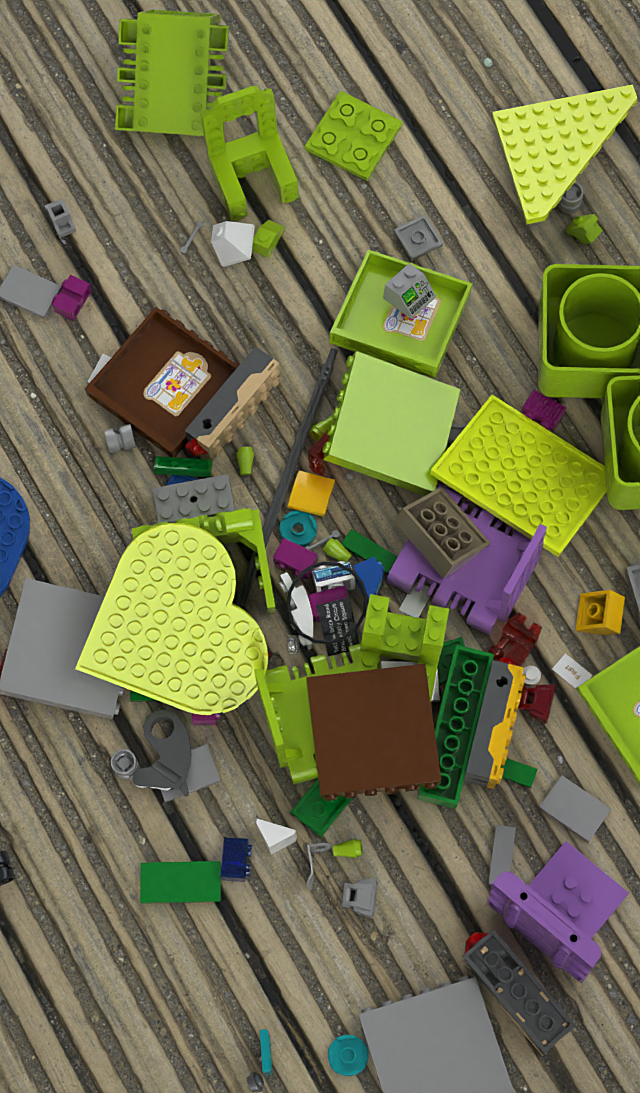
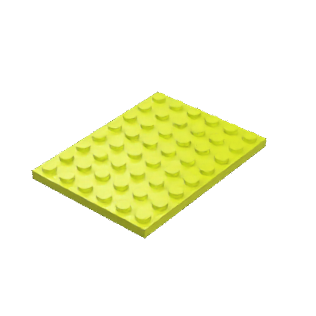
(523, 474)

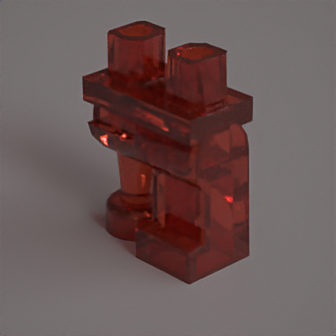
(519, 637)

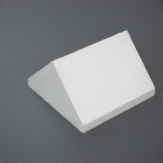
(275, 836)

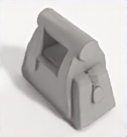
(364, 898)

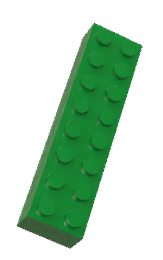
(458, 722)

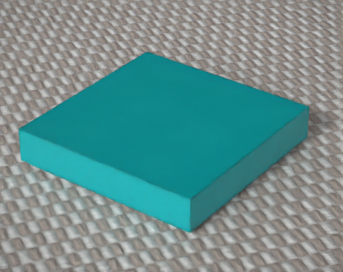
(266, 1052)

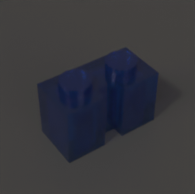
(234, 859)

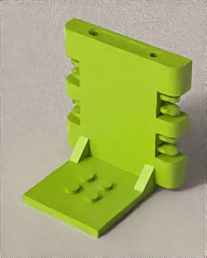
(170, 70)
(232, 527)
(288, 711)

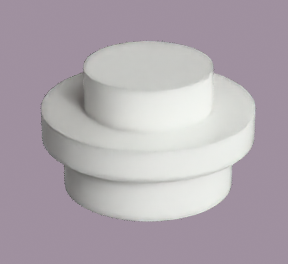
(532, 675)

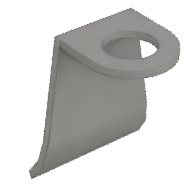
(311, 849)

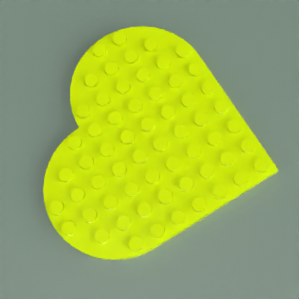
(173, 624)

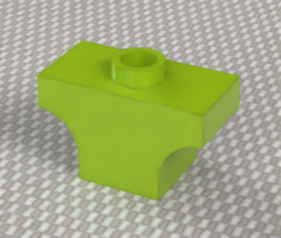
(584, 228)

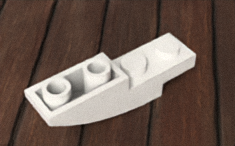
(302, 614)

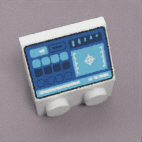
(333, 577)

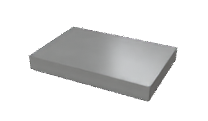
(28, 291)
(200, 775)
(575, 808)

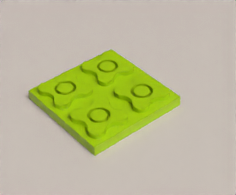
(353, 135)

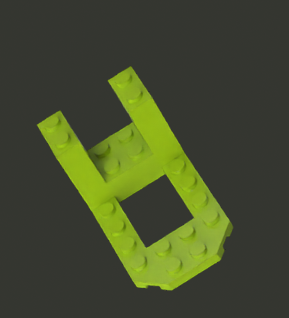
(248, 153)
(402, 637)

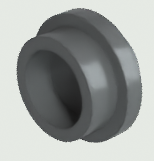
(255, 1082)

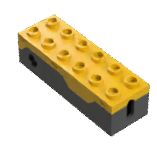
(494, 722)

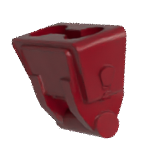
(541, 701)

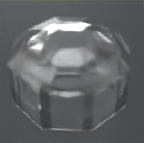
(293, 645)

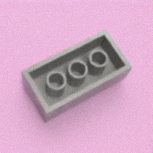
(176, 500)

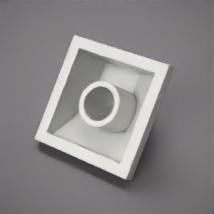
(232, 242)

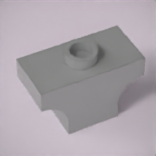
(60, 218)

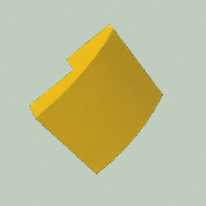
(311, 493)

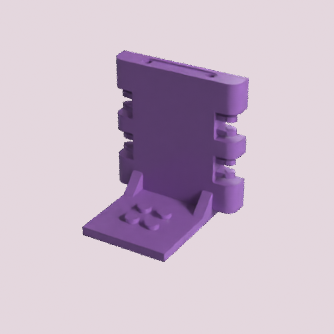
(486, 582)
(560, 908)

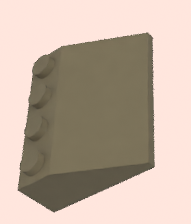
(441, 532)

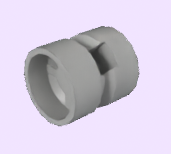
(571, 199)
(120, 438)
(124, 764)

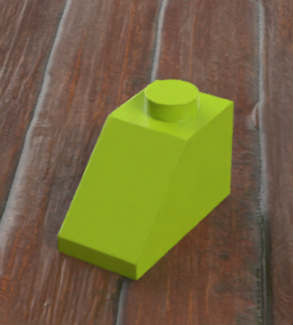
(267, 238)

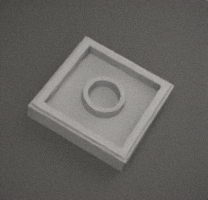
(418, 237)

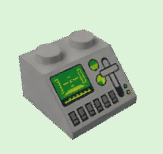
(409, 291)

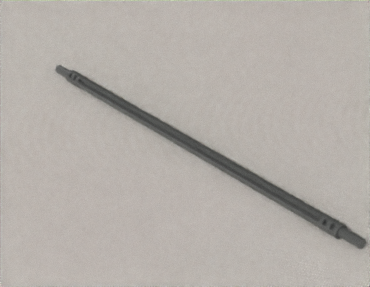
(288, 472)

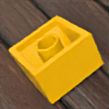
(600, 612)

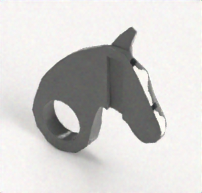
(174, 753)

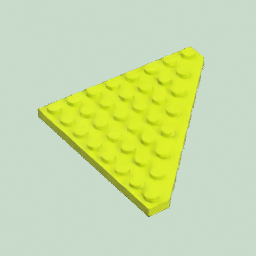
(555, 141)

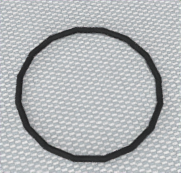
(359, 621)

